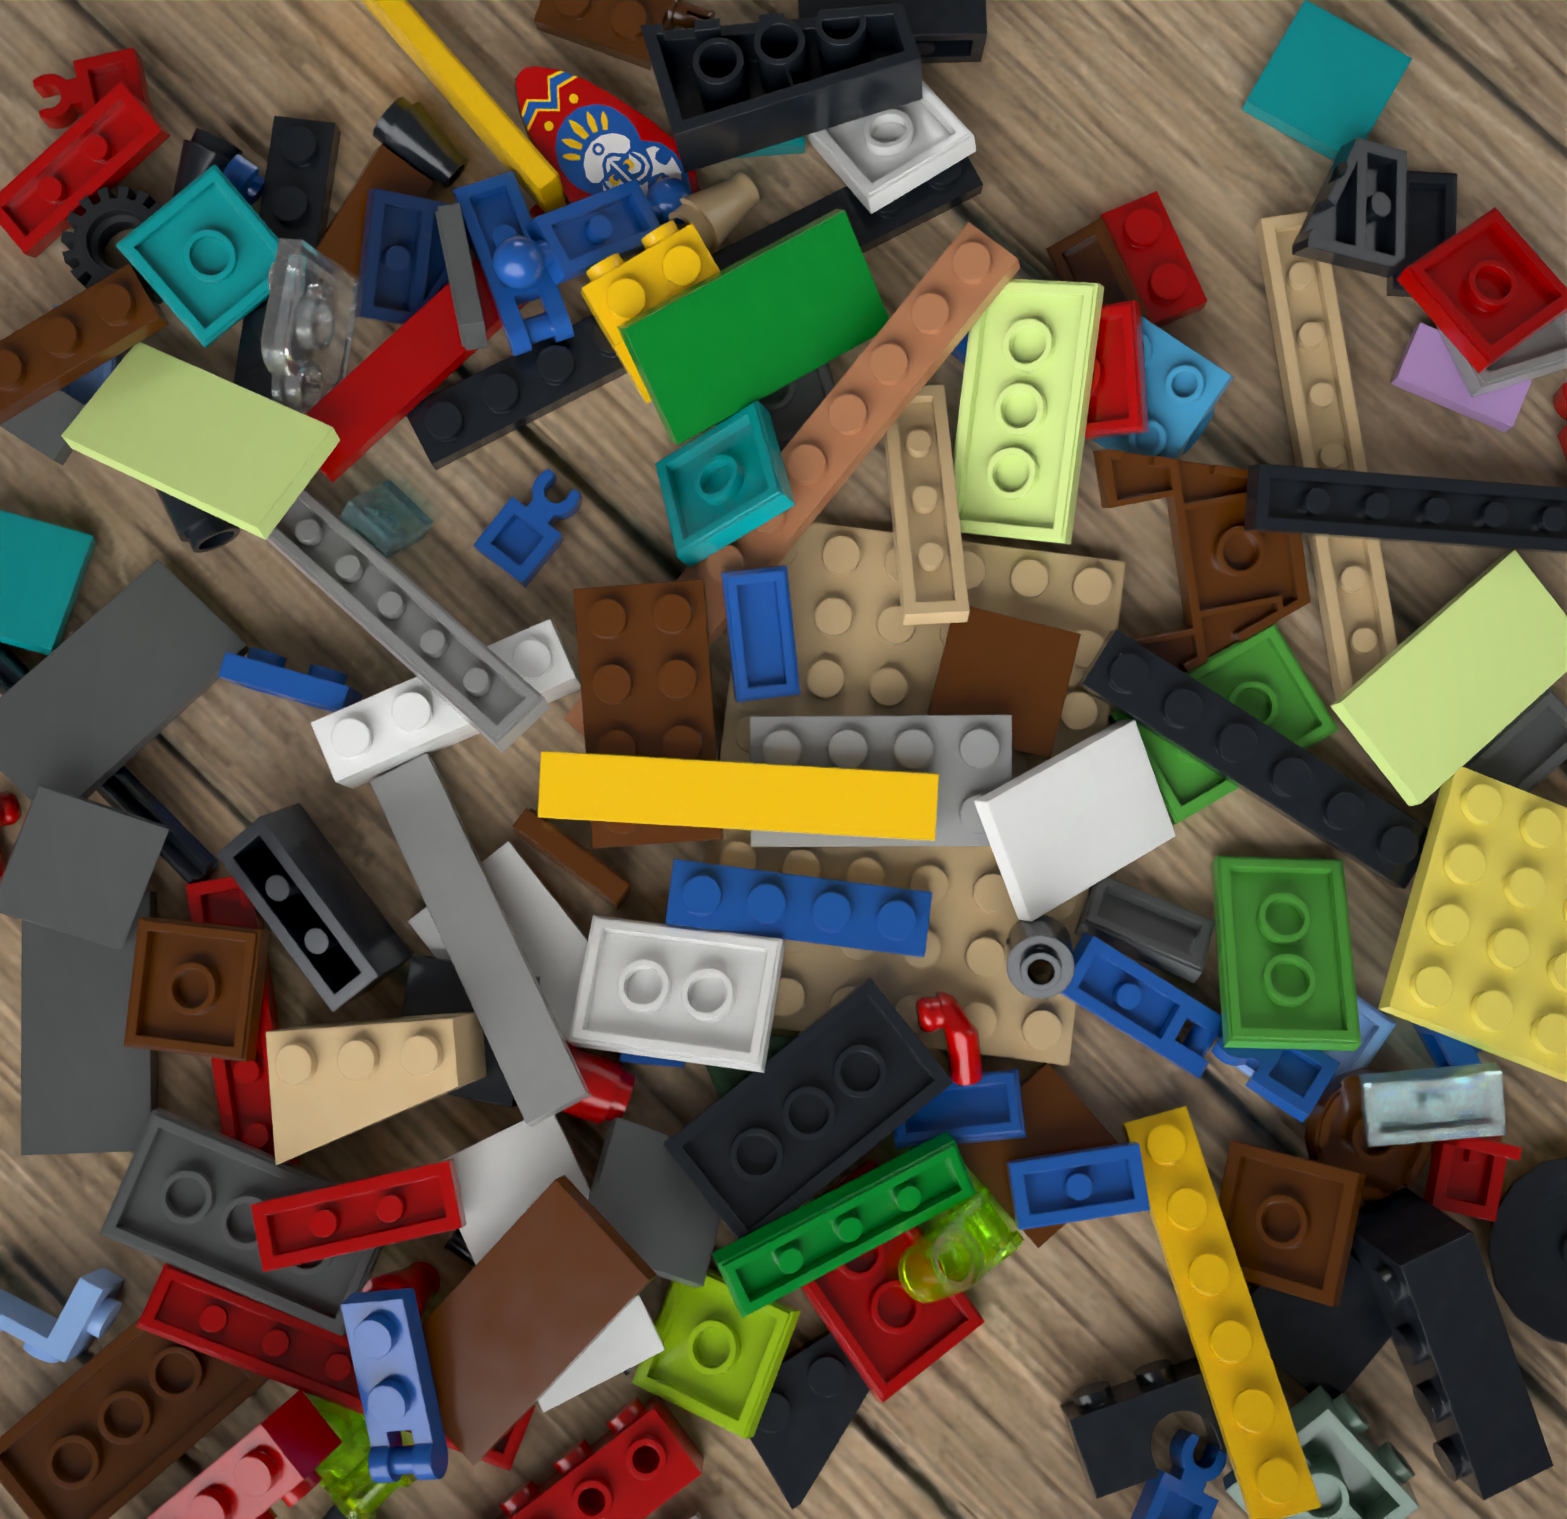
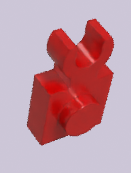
(93, 81)

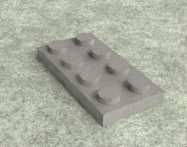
(965, 751)

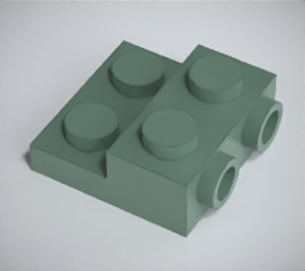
(1346, 1467)

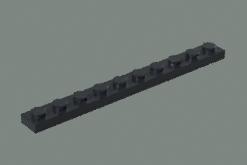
(561, 372)

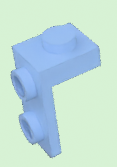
(85, 1316)

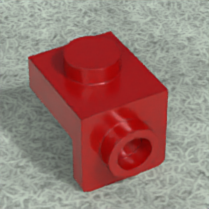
(1469, 1175)

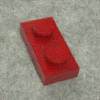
(1156, 259)

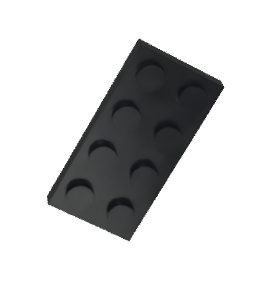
(809, 1113)

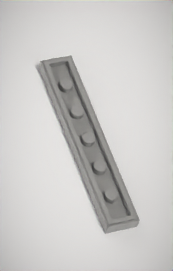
(407, 622)
(480, 940)

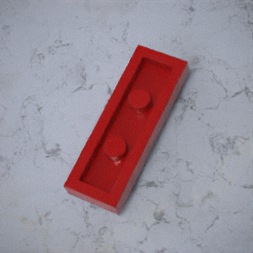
(85, 158)
(358, 1215)

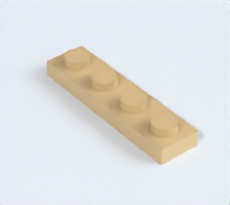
(926, 513)

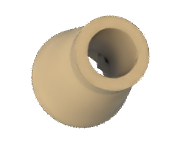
(717, 209)

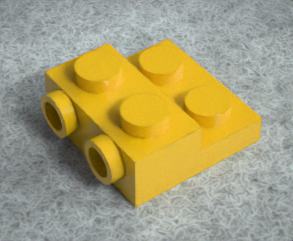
(624, 290)

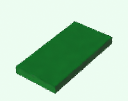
(755, 326)

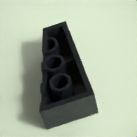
(780, 77)
(1451, 1342)

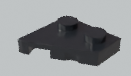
(1359, 211)
(807, 1414)

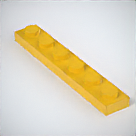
(1222, 1319)

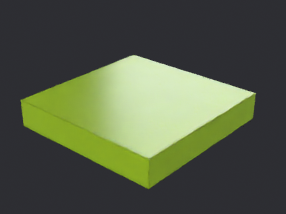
(715, 1357)

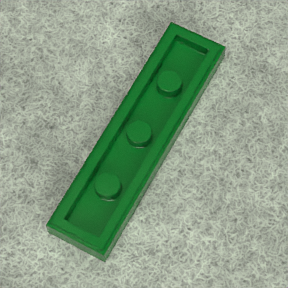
(844, 1224)

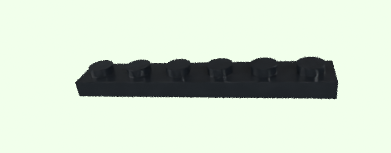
(293, 207)
(1405, 508)
(1256, 758)

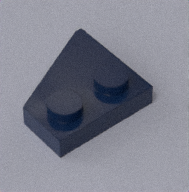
(399, 257)

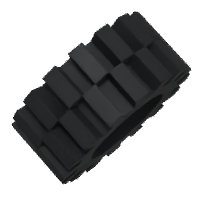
(97, 228)

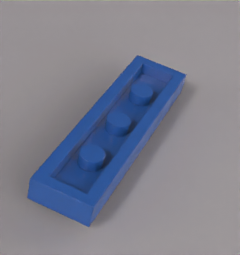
(799, 908)

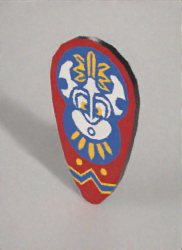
(593, 135)

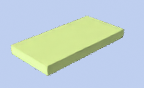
(1026, 410)
(202, 439)
(1458, 678)

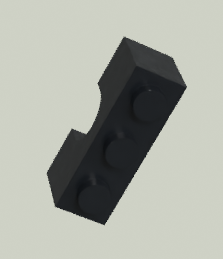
(1117, 1422)

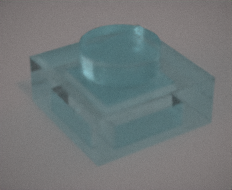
(387, 518)

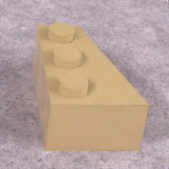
(360, 1072)

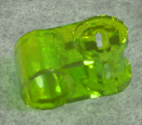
(966, 1242)
(347, 1469)

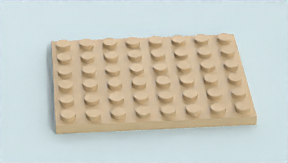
(865, 662)

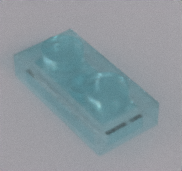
(1433, 1104)

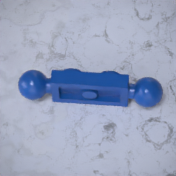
(587, 232)

